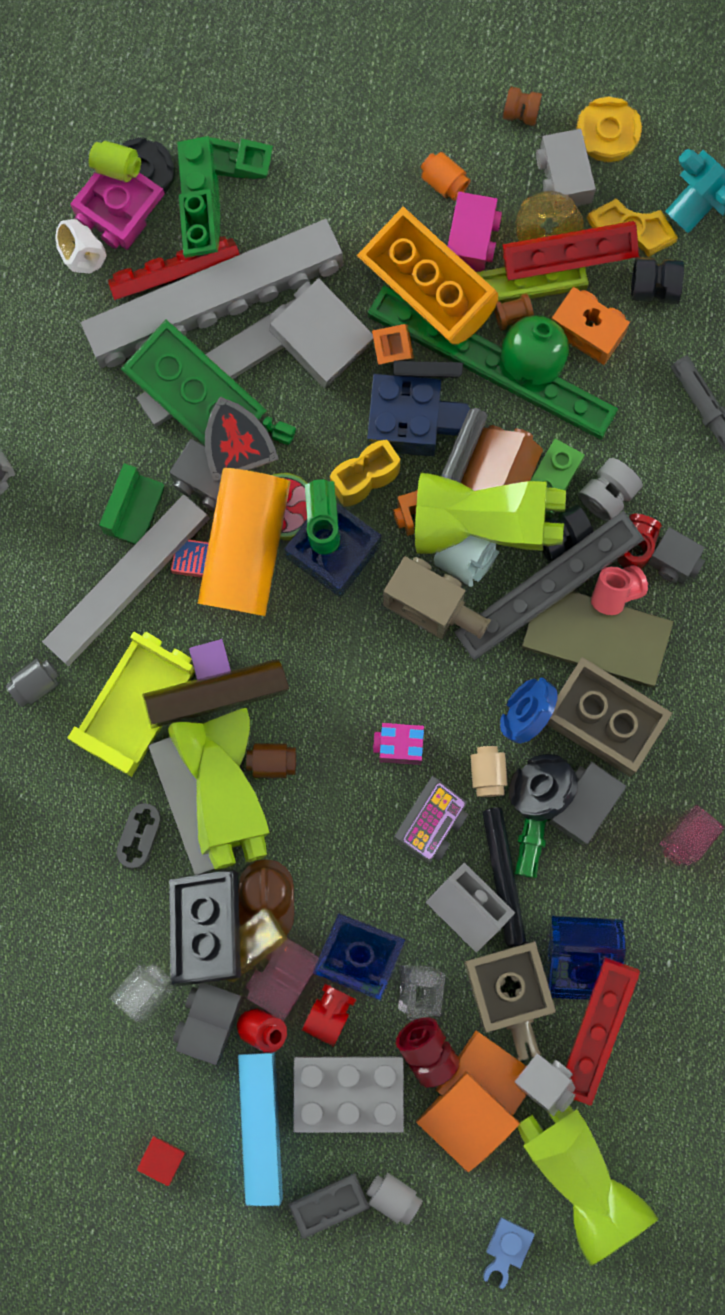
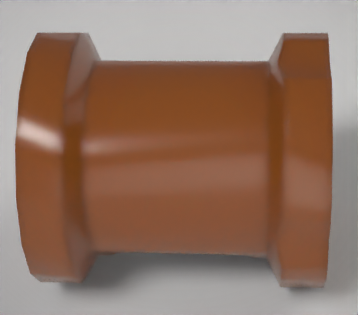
(512, 311)

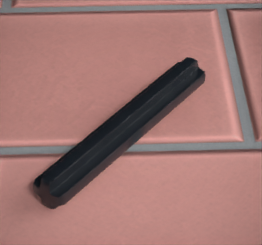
(504, 873)

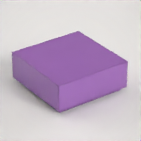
(209, 659)

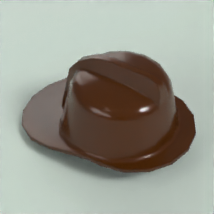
(270, 887)

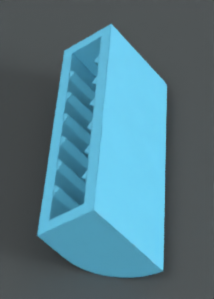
(260, 1129)

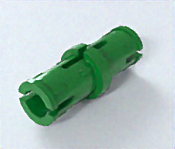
(530, 848)

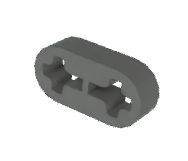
(131, 832)

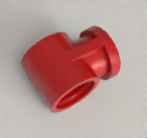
(649, 529)
(328, 1015)

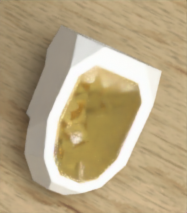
(79, 247)

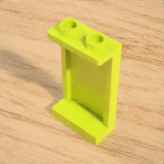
(118, 721)

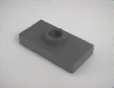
(328, 1205)

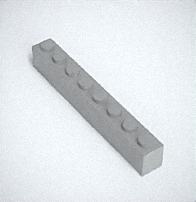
(216, 292)

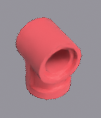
(617, 587)

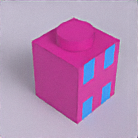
(399, 743)

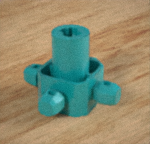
(704, 190)

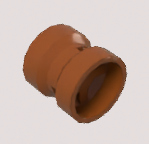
(514, 105)

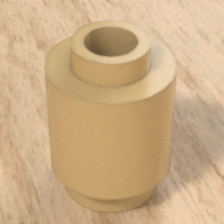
(488, 771)

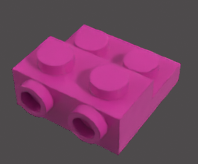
(116, 207)

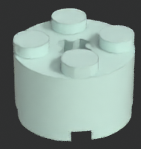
(467, 559)

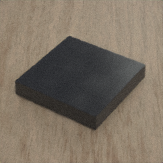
(428, 369)

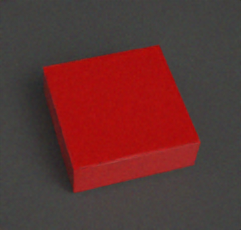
(161, 1161)

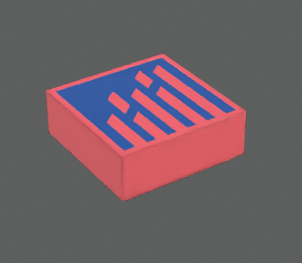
(190, 559)

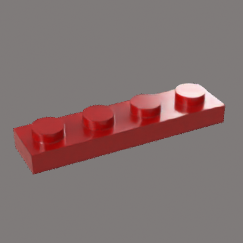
(570, 250)
(159, 271)
(600, 1027)

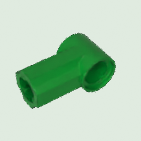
(322, 514)

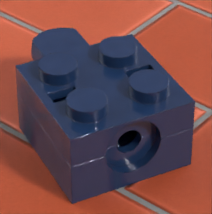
(411, 414)

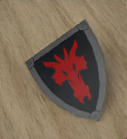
(236, 439)

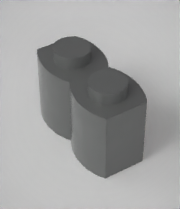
(208, 1023)

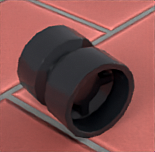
(657, 280)
(575, 530)

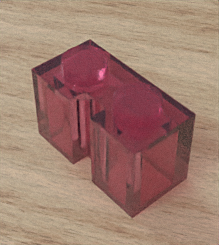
(691, 836)
(282, 979)

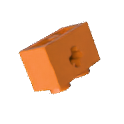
(599, 339)

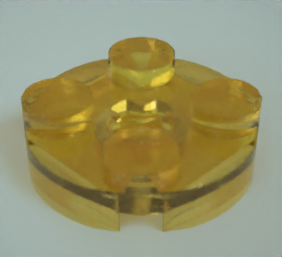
(543, 206)

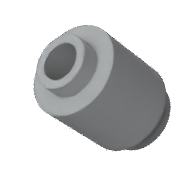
(393, 1198)

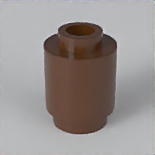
(271, 760)

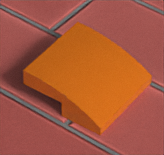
(492, 1069)
(467, 1122)

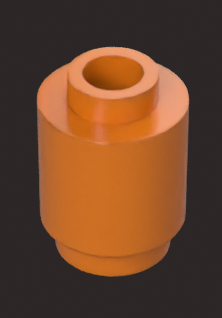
(444, 175)

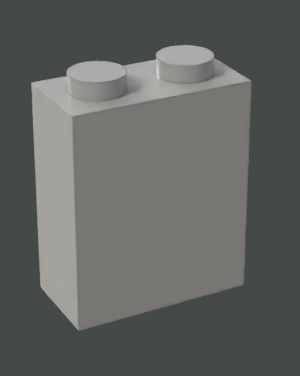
(320, 332)

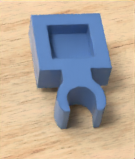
(509, 1247)

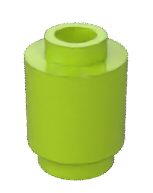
(114, 160)

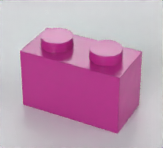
(472, 229)

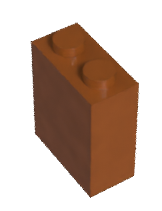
(502, 458)

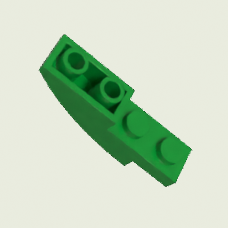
(198, 197)

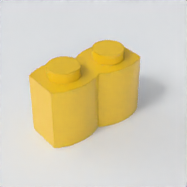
(372, 470)

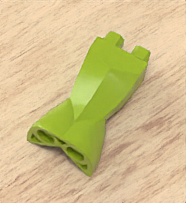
(500, 514)
(225, 800)
(603, 1209)

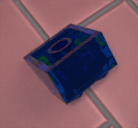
(578, 951)
(359, 956)

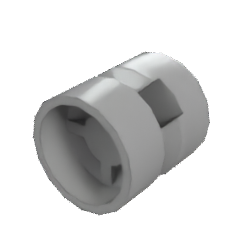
(614, 485)

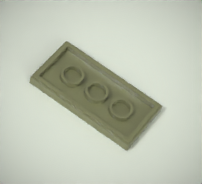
(620, 644)

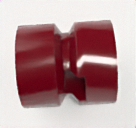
(427, 1052)

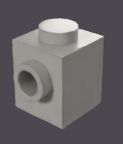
(547, 1084)

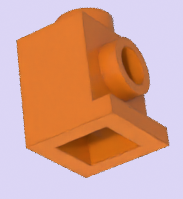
(393, 344)

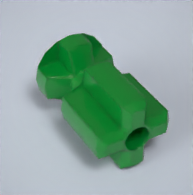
(281, 431)

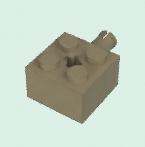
(430, 599)
(530, 999)

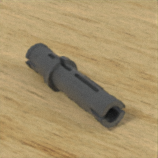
(702, 397)

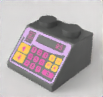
(431, 821)

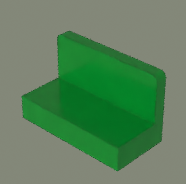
(131, 505)

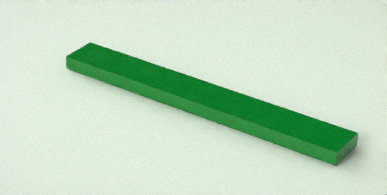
(483, 359)

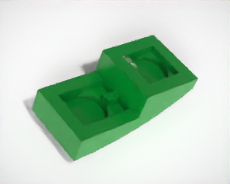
(241, 160)

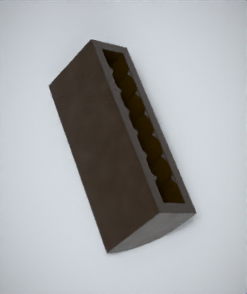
(215, 693)

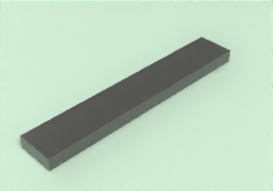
(553, 583)

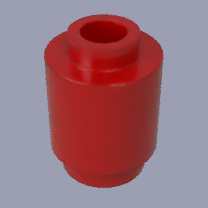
(262, 1030)

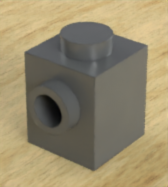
(677, 557)

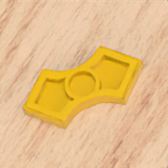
(652, 229)

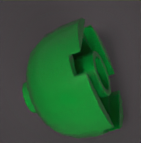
(535, 349)

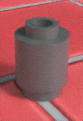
(33, 682)

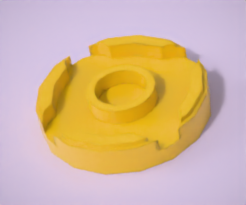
(609, 129)

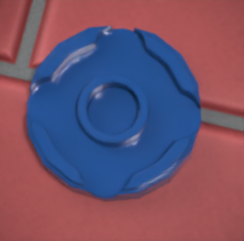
(529, 710)

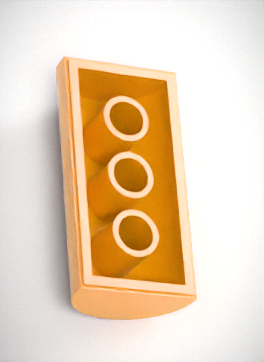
(430, 277)
(244, 541)

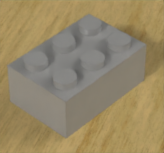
(348, 1094)

